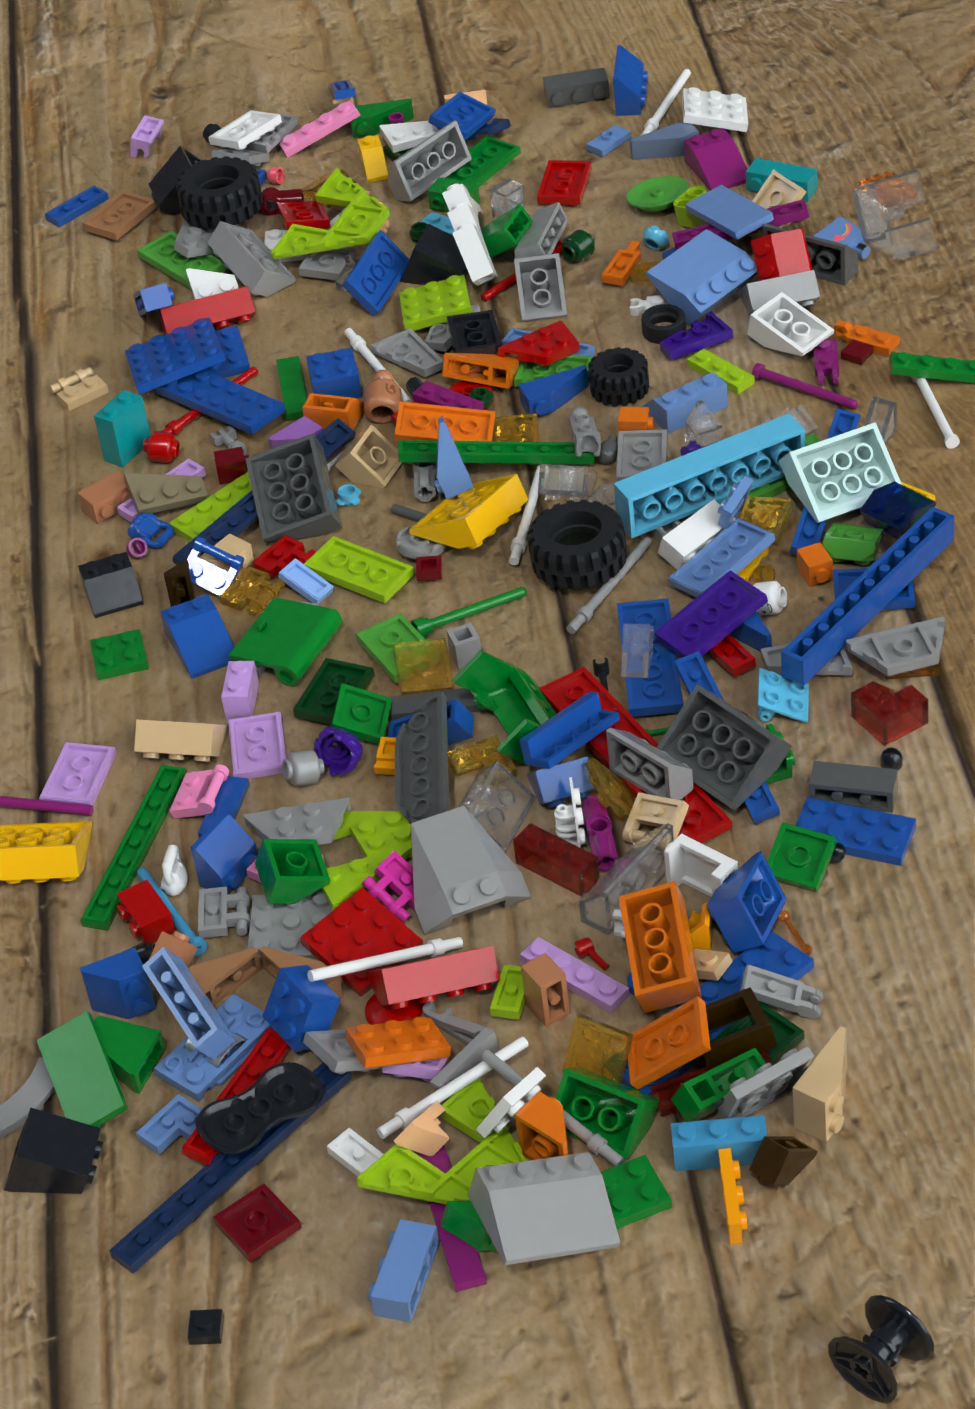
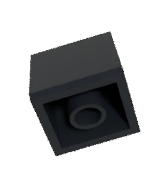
(164, 183)
(434, 258)
(53, 1155)

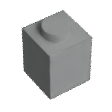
(463, 644)

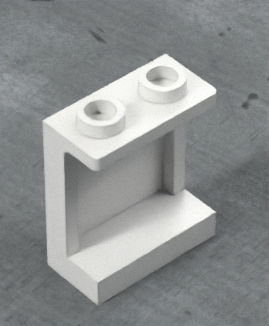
(697, 865)

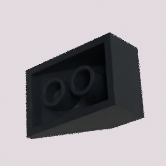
(474, 333)

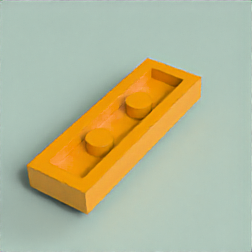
(732, 1196)

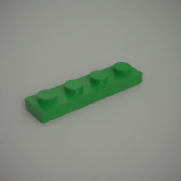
(932, 367)

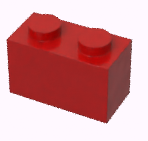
(144, 912)

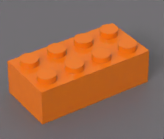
(659, 947)

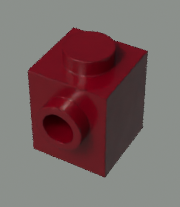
(230, 464)

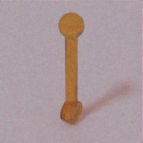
(784, 916)

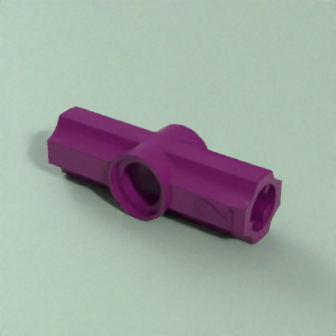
(599, 832)

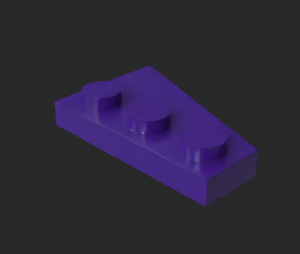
(699, 336)

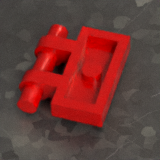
(280, 555)

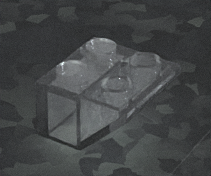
(506, 196)

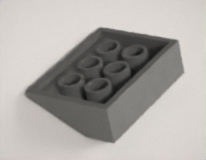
(293, 490)
(723, 747)

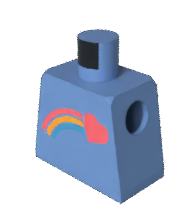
(846, 233)

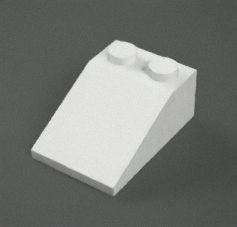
(787, 326)

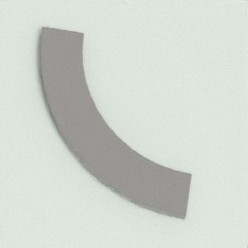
(31, 1094)

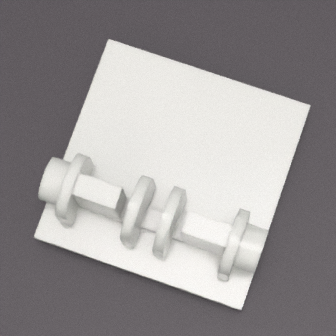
(569, 818)

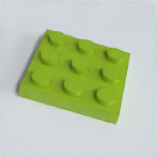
(434, 302)

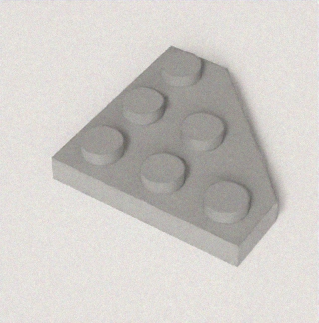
(193, 240)

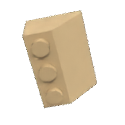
(179, 739)

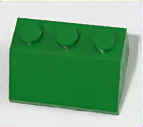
(607, 1108)

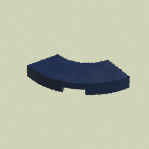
(492, 127)

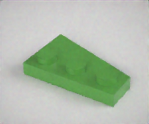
(531, 371)

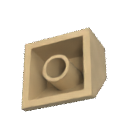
(369, 459)

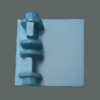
(781, 696)

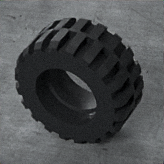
(219, 191)
(577, 545)

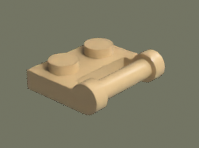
(655, 812)

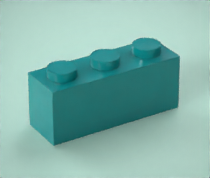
(802, 176)

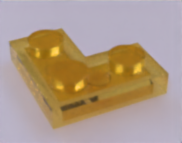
(478, 756)

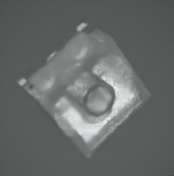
(566, 482)

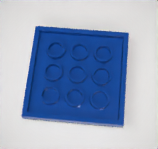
(174, 355)

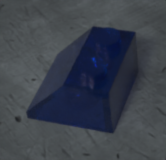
(895, 508)

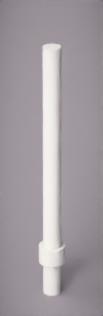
(653, 123)
(359, 345)
(519, 542)
(433, 948)
(407, 1115)

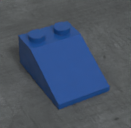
(198, 635)
(747, 904)

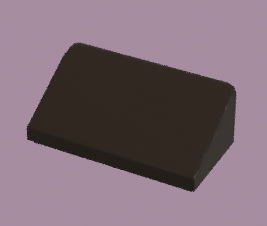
(179, 584)

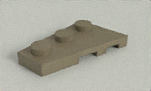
(164, 492)

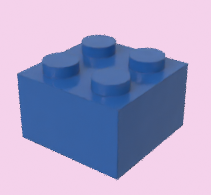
(334, 373)
(299, 1006)

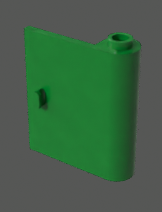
(288, 638)

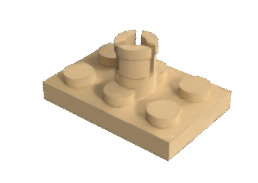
(775, 192)

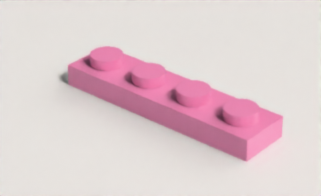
(319, 128)

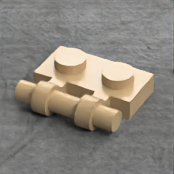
(84, 391)

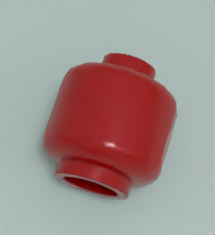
(161, 447)

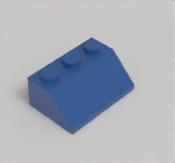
(629, 83)

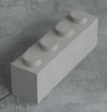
(543, 232)

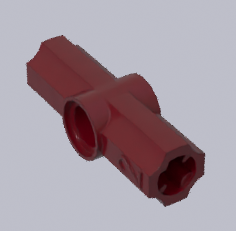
(277, 196)

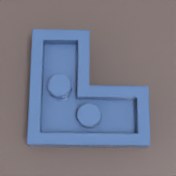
(736, 502)
(168, 1124)

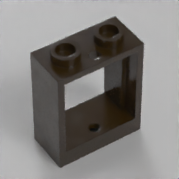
(731, 1009)

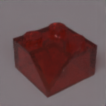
(889, 712)

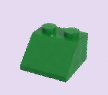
(290, 869)

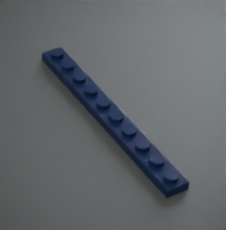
(244, 512)
(208, 1186)

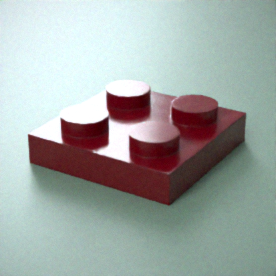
(257, 1222)

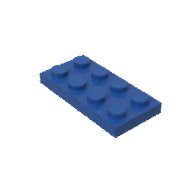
(376, 273)
(861, 830)

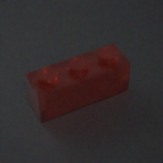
(556, 859)

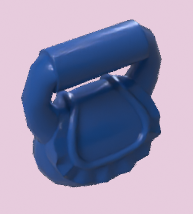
(146, 526)

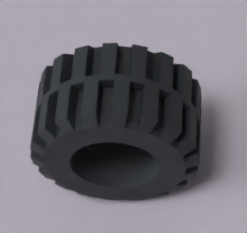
(618, 376)

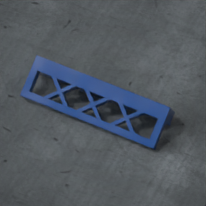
(566, 731)

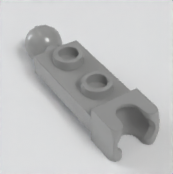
(584, 432)

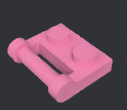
(198, 792)

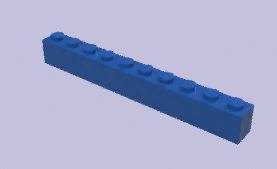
(867, 596)

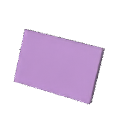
(257, 745)
(79, 773)

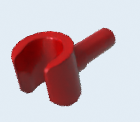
(585, 947)

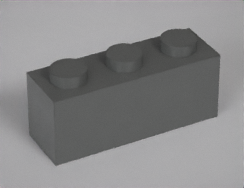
(576, 87)
(854, 785)

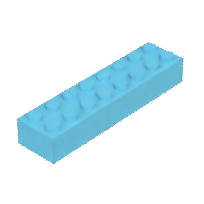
(705, 475)

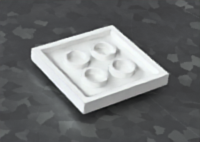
(714, 109)

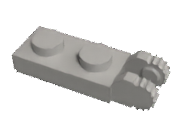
(782, 991)

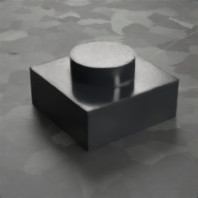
(205, 1327)

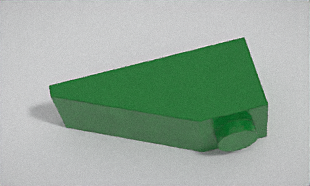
(378, 114)
(706, 1092)

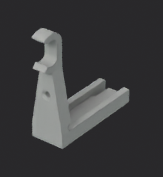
(474, 1035)

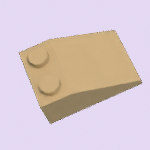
(821, 1091)

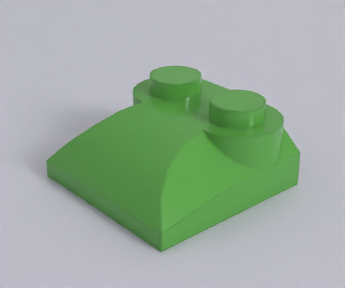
(852, 543)

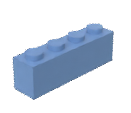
(188, 1003)

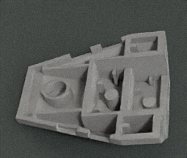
(459, 870)

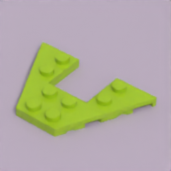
(354, 226)
(377, 837)
(411, 1176)

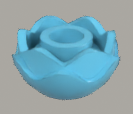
(655, 238)

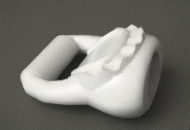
(174, 872)

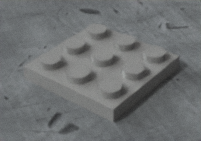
(283, 924)
(766, 1086)

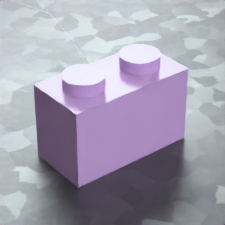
(240, 689)

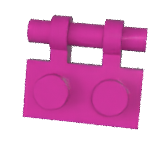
(399, 877)

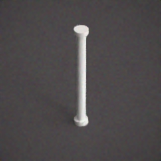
(951, 440)

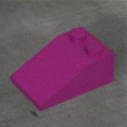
(715, 159)

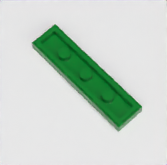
(292, 386)

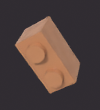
(103, 497)
(545, 989)

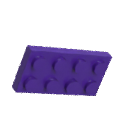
(711, 616)

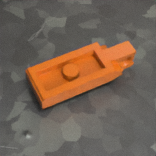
(622, 264)
(882, 342)

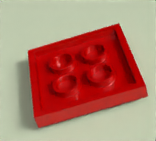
(357, 931)

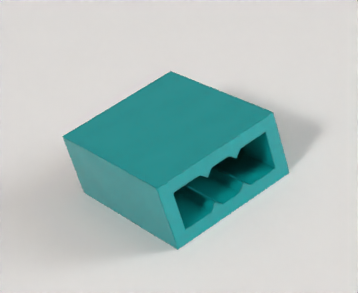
(122, 428)

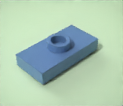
(608, 140)

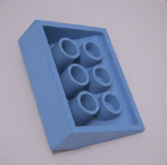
(702, 274)

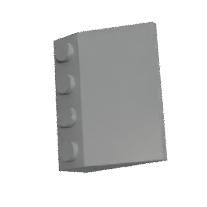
(544, 1208)

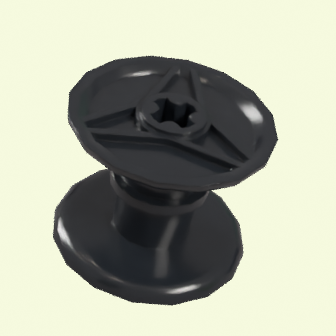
(868, 1362)

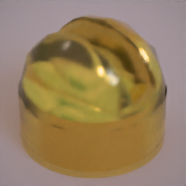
(764, 571)

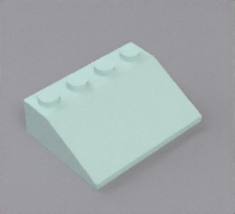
(839, 472)

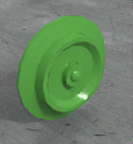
(657, 193)

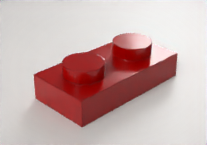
(732, 656)

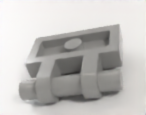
(214, 915)

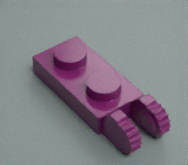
(826, 361)

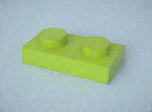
(509, 994)

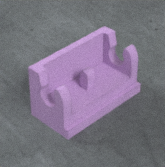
(145, 135)

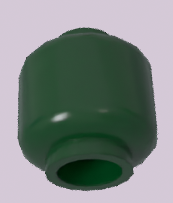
(578, 246)

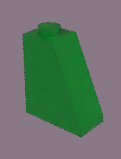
(506, 230)
(131, 1050)

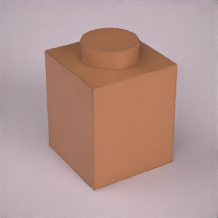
(177, 944)

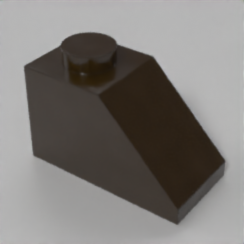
(780, 1160)

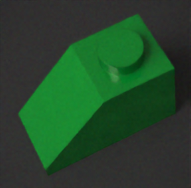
(463, 1222)

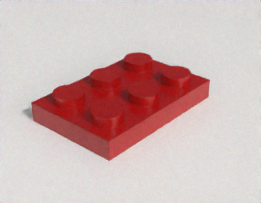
(564, 182)
(303, 213)

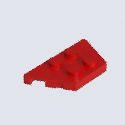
(543, 345)

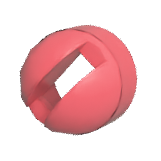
(275, 175)

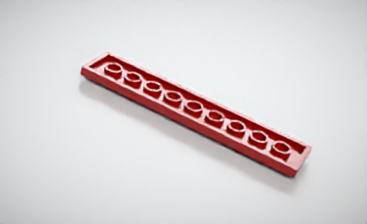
(703, 819)

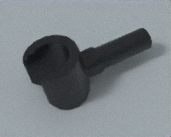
(602, 671)

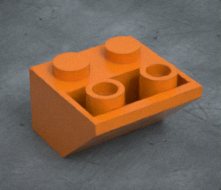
(327, 408)

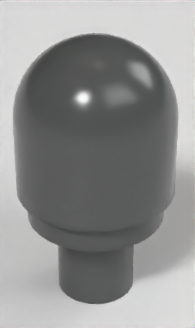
(608, 450)

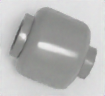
(302, 768)

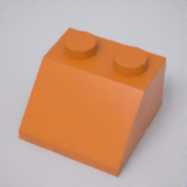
(542, 1128)

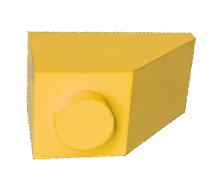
(372, 158)

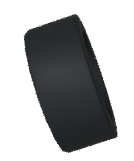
(659, 314)

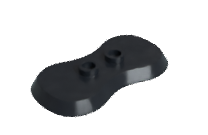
(277, 1096)

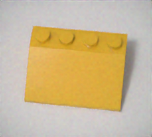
(473, 514)
(43, 851)

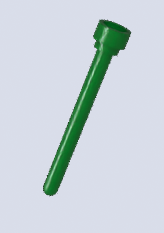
(426, 626)

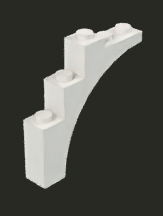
(468, 235)

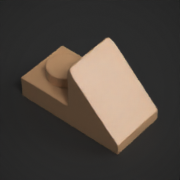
(424, 1133)

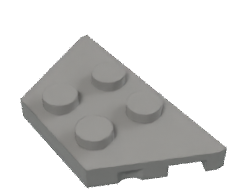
(901, 647)
(301, 822)

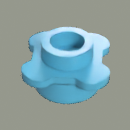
(348, 495)

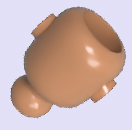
(382, 397)

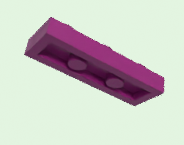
(437, 395)

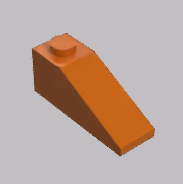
(481, 368)

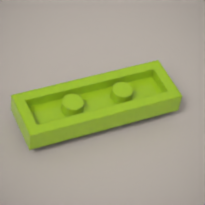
(707, 362)

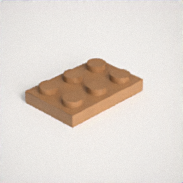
(119, 215)

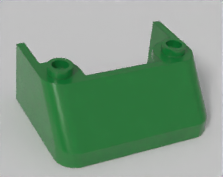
(509, 695)

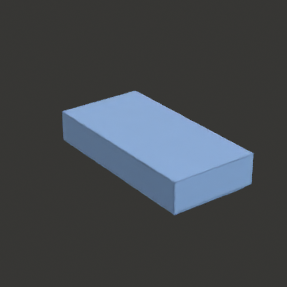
(305, 581)

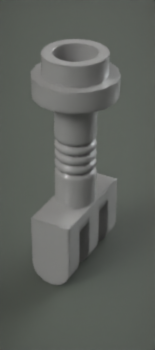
(227, 438)

